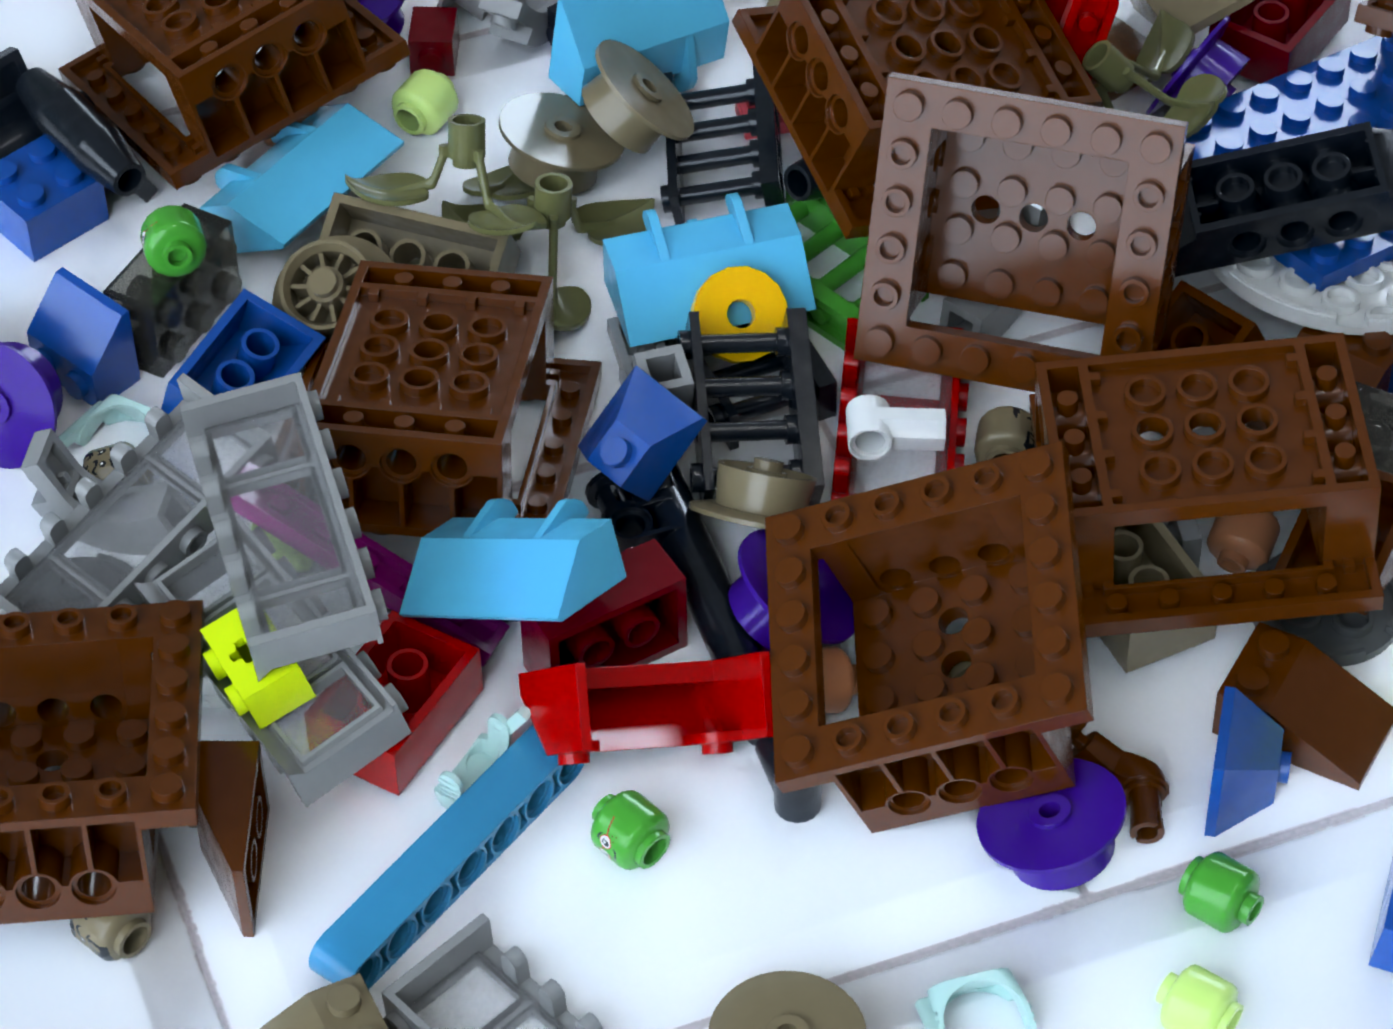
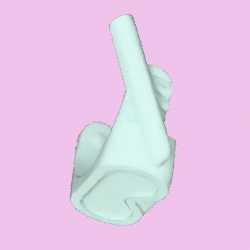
(109, 411)
(480, 756)
(993, 981)

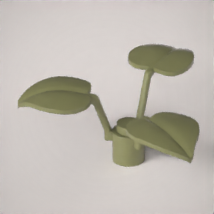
(1161, 53)
(467, 151)
(598, 219)

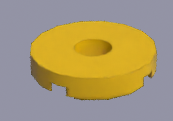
(745, 286)

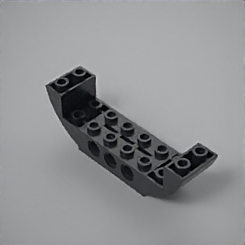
(1287, 197)

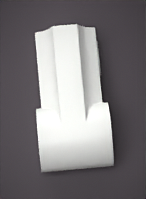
(877, 428)

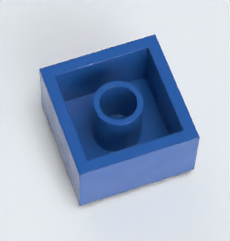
(46, 199)

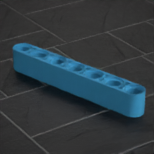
(442, 863)

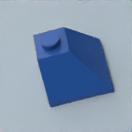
(641, 435)
(1245, 763)

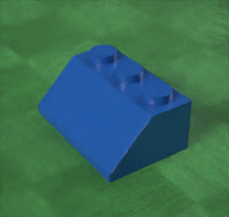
(246, 348)

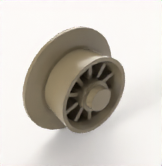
(635, 99)
(555, 136)
(320, 277)
(755, 491)
(787, 1002)

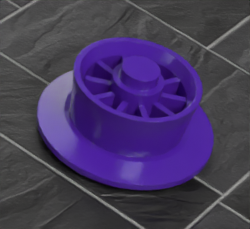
(1210, 57)
(28, 400)
(750, 596)
(1058, 835)

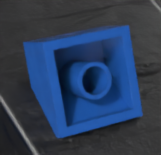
(85, 339)

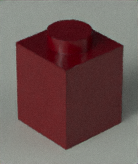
(434, 39)

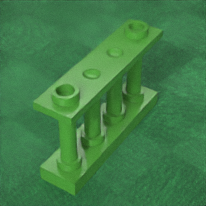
(831, 309)

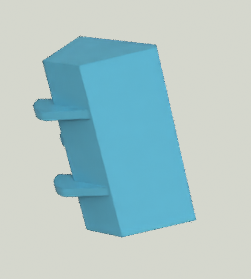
(667, 32)
(299, 175)
(660, 269)
(514, 565)

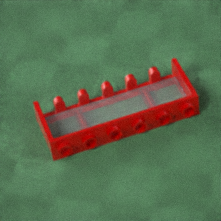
(900, 389)

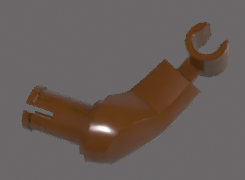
(1140, 779)

